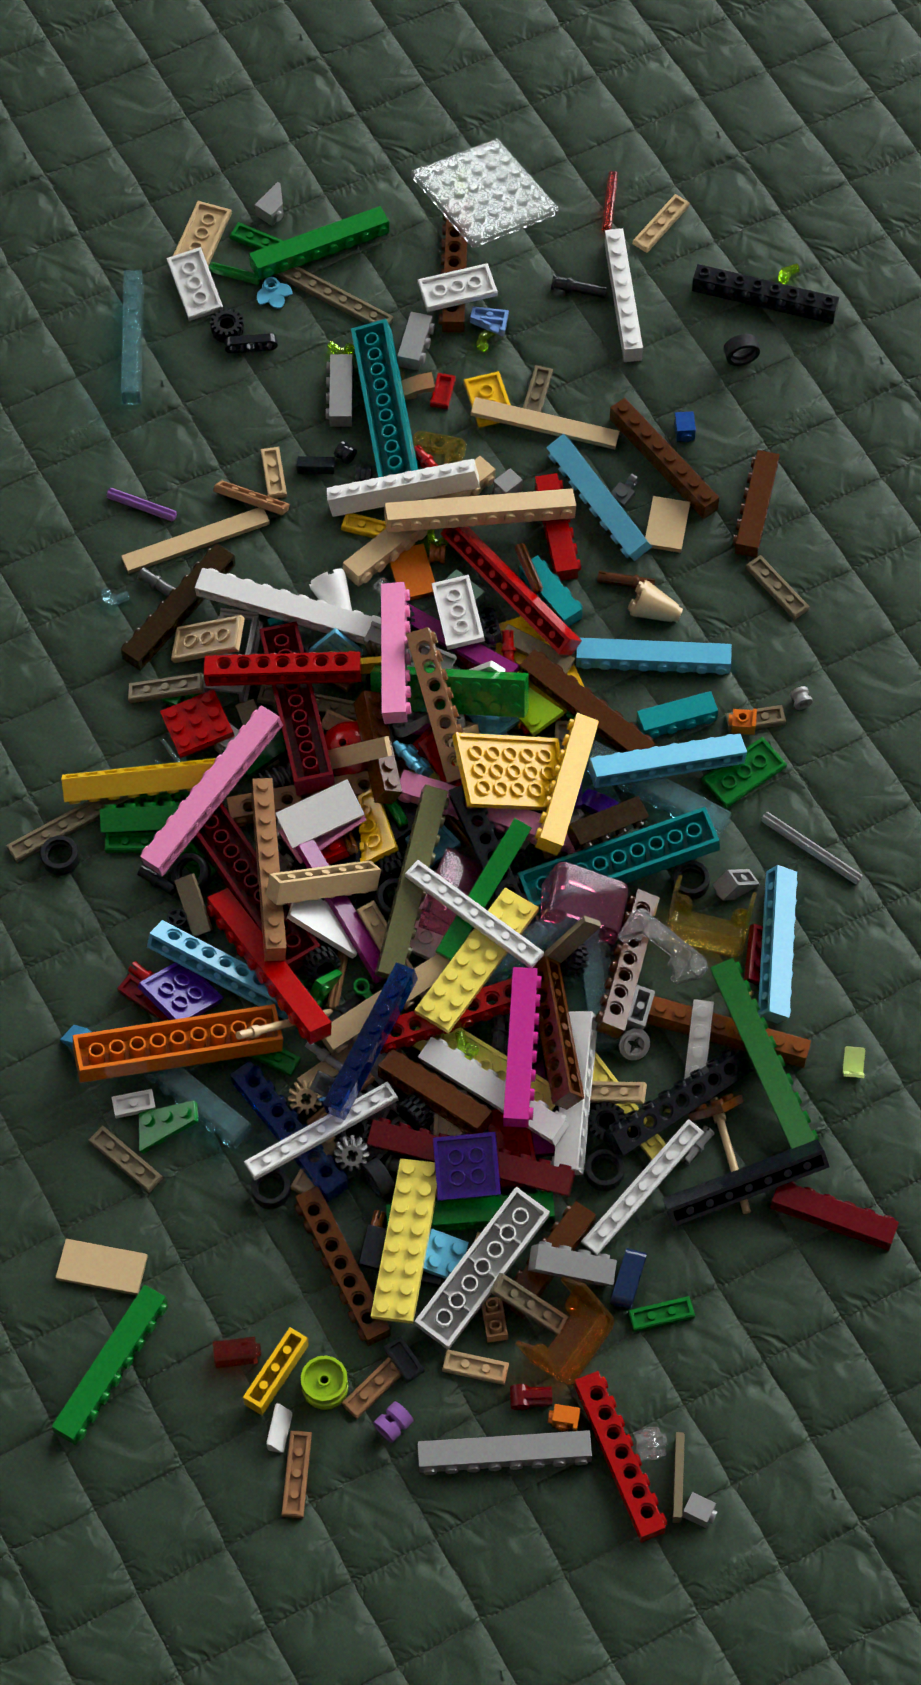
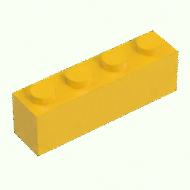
(275, 1371)

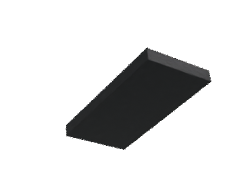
(373, 1249)

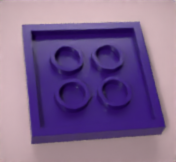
(180, 992)
(466, 1166)

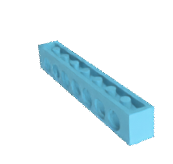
(210, 964)

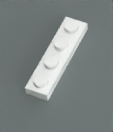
(699, 1035)

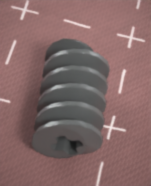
(279, 777)

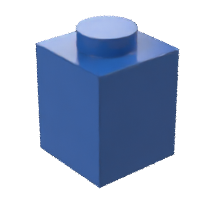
(685, 426)

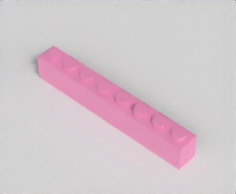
(394, 652)

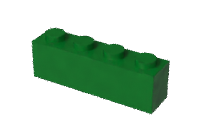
(136, 818)

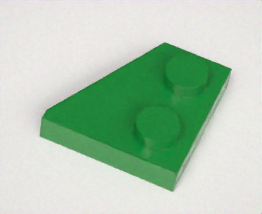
(324, 985)

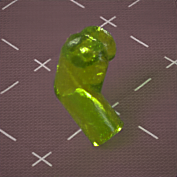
(786, 272)
(482, 339)
(348, 349)
(432, 539)

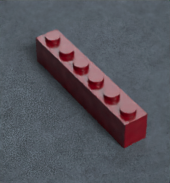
(835, 1215)

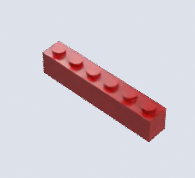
(559, 535)

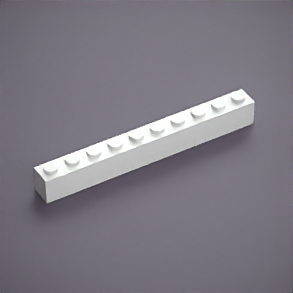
(283, 604)

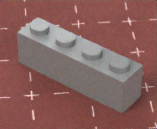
(341, 390)
(572, 1264)

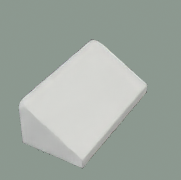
(279, 1429)

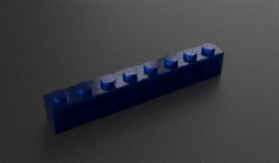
(370, 1041)

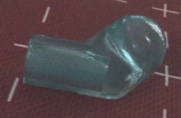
(112, 598)

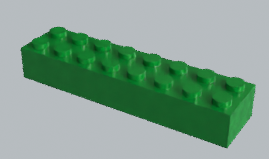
(473, 691)

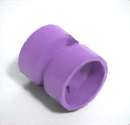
(395, 1419)

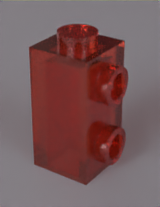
(236, 1352)

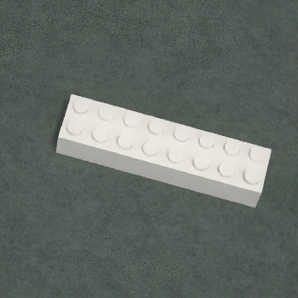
(476, 1272)

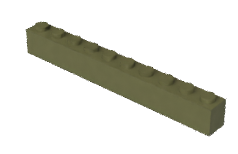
(408, 895)

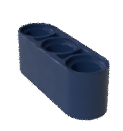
(628, 1278)

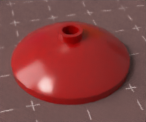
(349, 733)

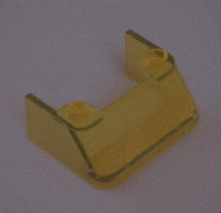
(707, 931)

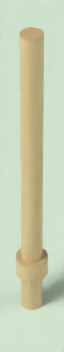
(255, 1030)
(720, 1120)

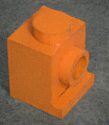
(743, 721)
(564, 1417)

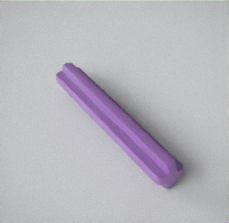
(141, 504)

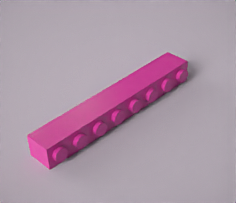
(520, 1047)

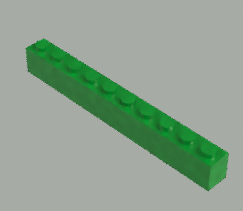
(762, 1053)

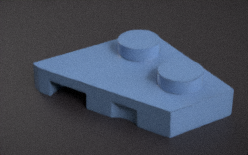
(490, 319)

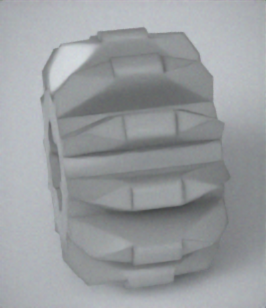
(345, 1158)

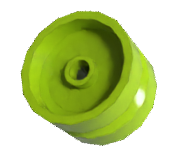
(322, 1370)

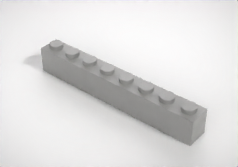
(504, 1451)

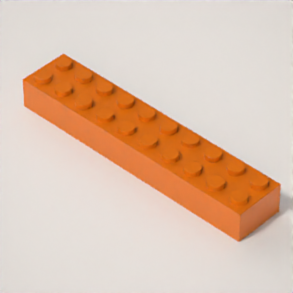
(174, 1043)

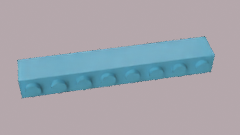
(599, 497)
(654, 655)
(667, 760)
(777, 944)

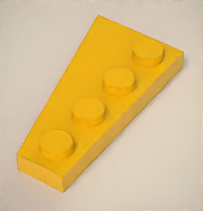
(375, 832)

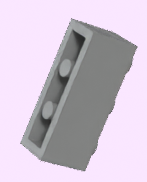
(415, 341)

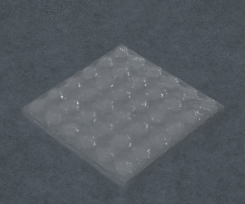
(485, 193)

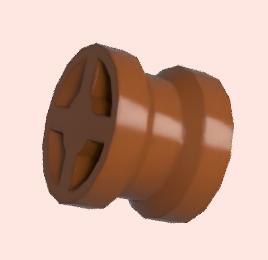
(437, 553)

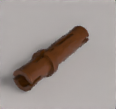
(621, 579)

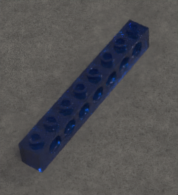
(250, 1074)

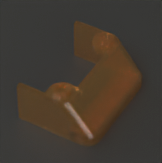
(578, 1339)

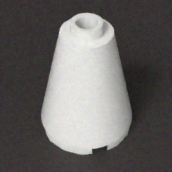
(332, 588)

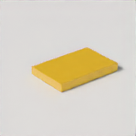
(486, 387)

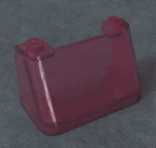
(460, 873)
(581, 893)

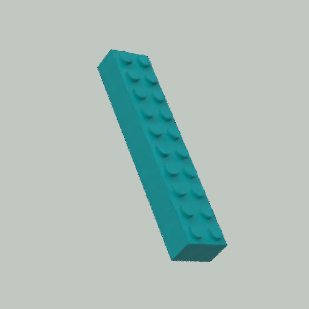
(384, 398)
(635, 853)

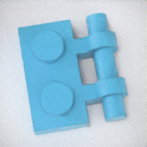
(413, 760)

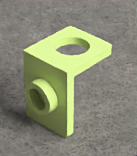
(853, 1062)

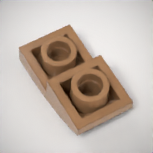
(418, 384)
(494, 1320)

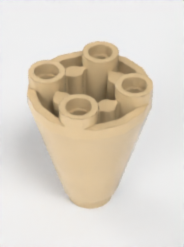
(653, 604)

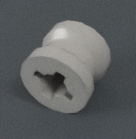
(801, 698)

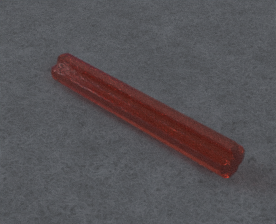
(610, 200)

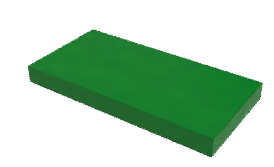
(736, 781)

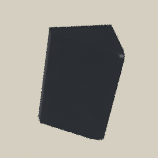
(315, 465)

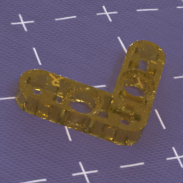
(447, 449)

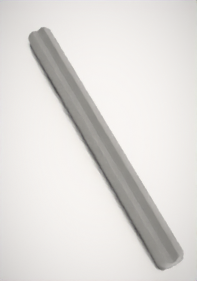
(811, 847)

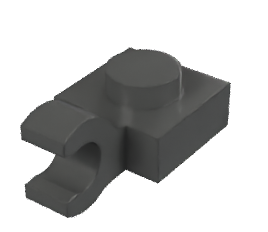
(625, 493)

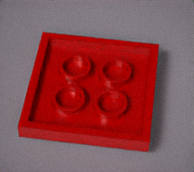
(197, 723)

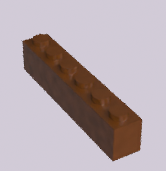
(757, 503)
(383, 771)
(437, 1094)
(567, 1232)

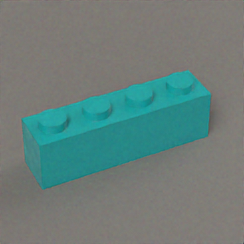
(554, 593)
(677, 715)

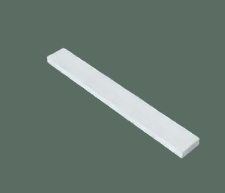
(474, 914)
(319, 1132)
(642, 1187)

